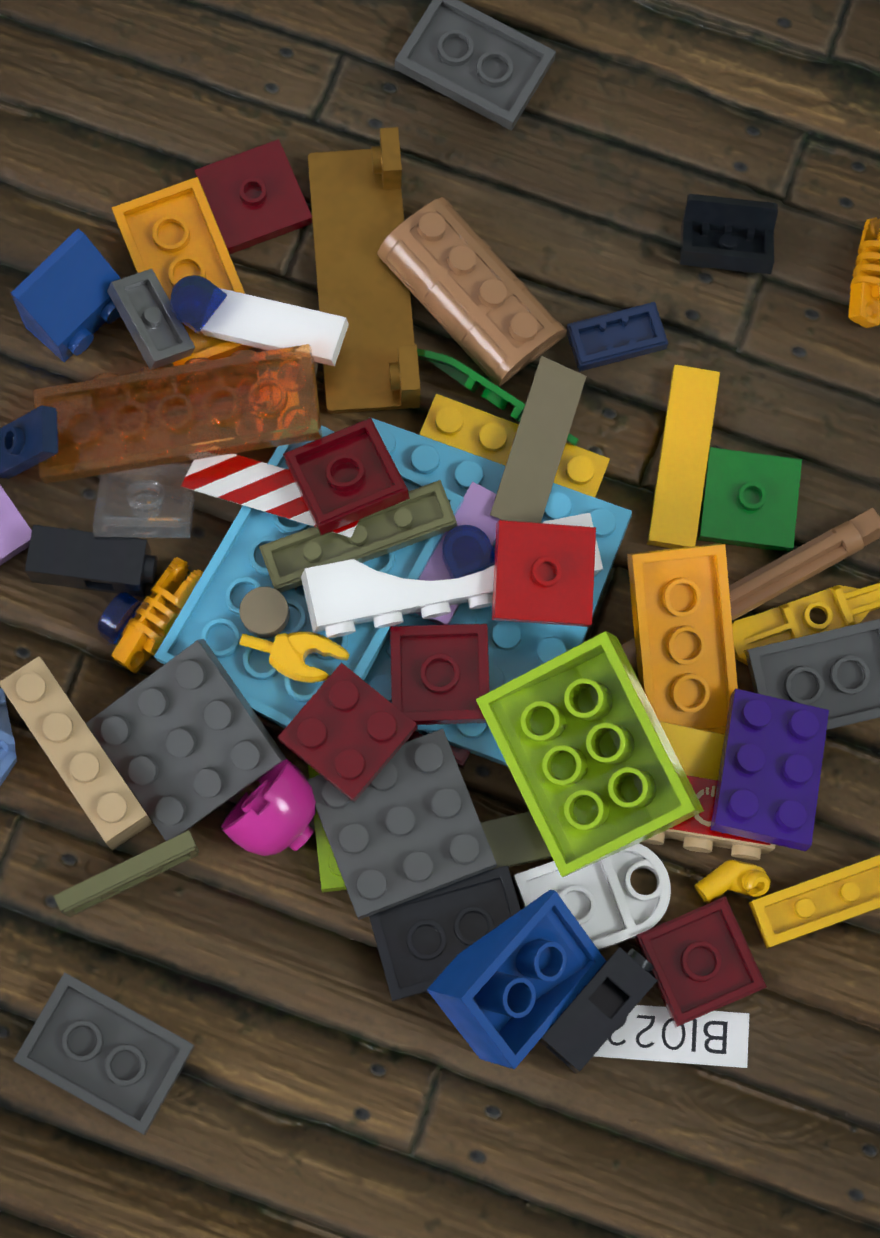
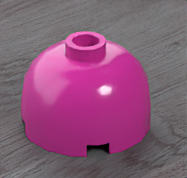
(274, 813)

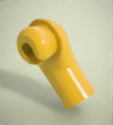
(735, 877)

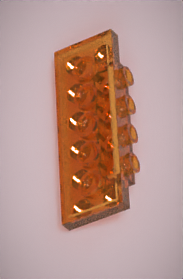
(182, 412)

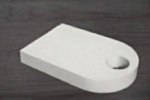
(603, 894)

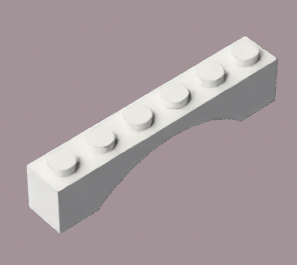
(355, 594)

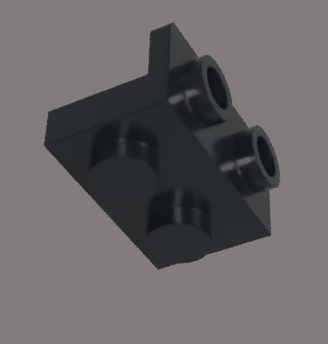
(728, 234)

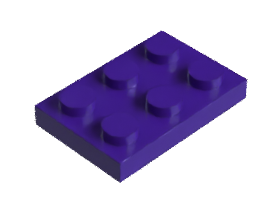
(770, 770)

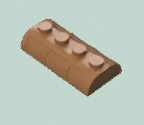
(470, 291)

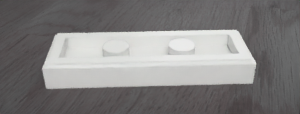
(277, 326)

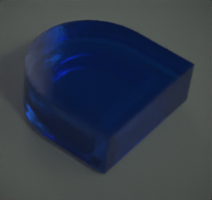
(195, 301)
(467, 551)
(117, 616)

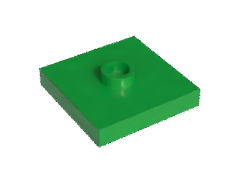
(750, 500)

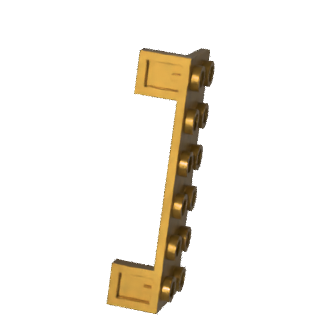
(353, 212)

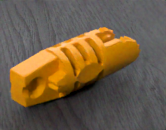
(865, 285)
(155, 616)

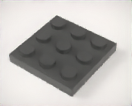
(185, 740)
(406, 829)

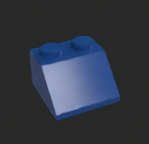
(68, 297)

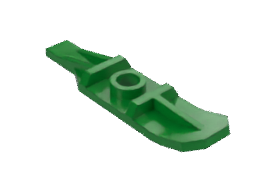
(473, 380)

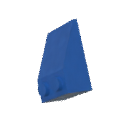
(517, 980)

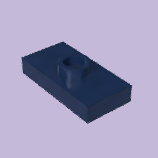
(616, 336)
(28, 441)

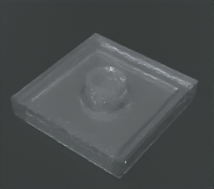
(145, 503)

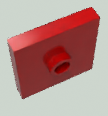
(544, 573)

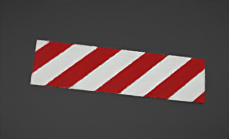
(254, 486)

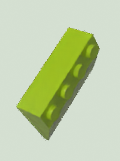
(589, 754)

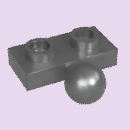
(150, 319)

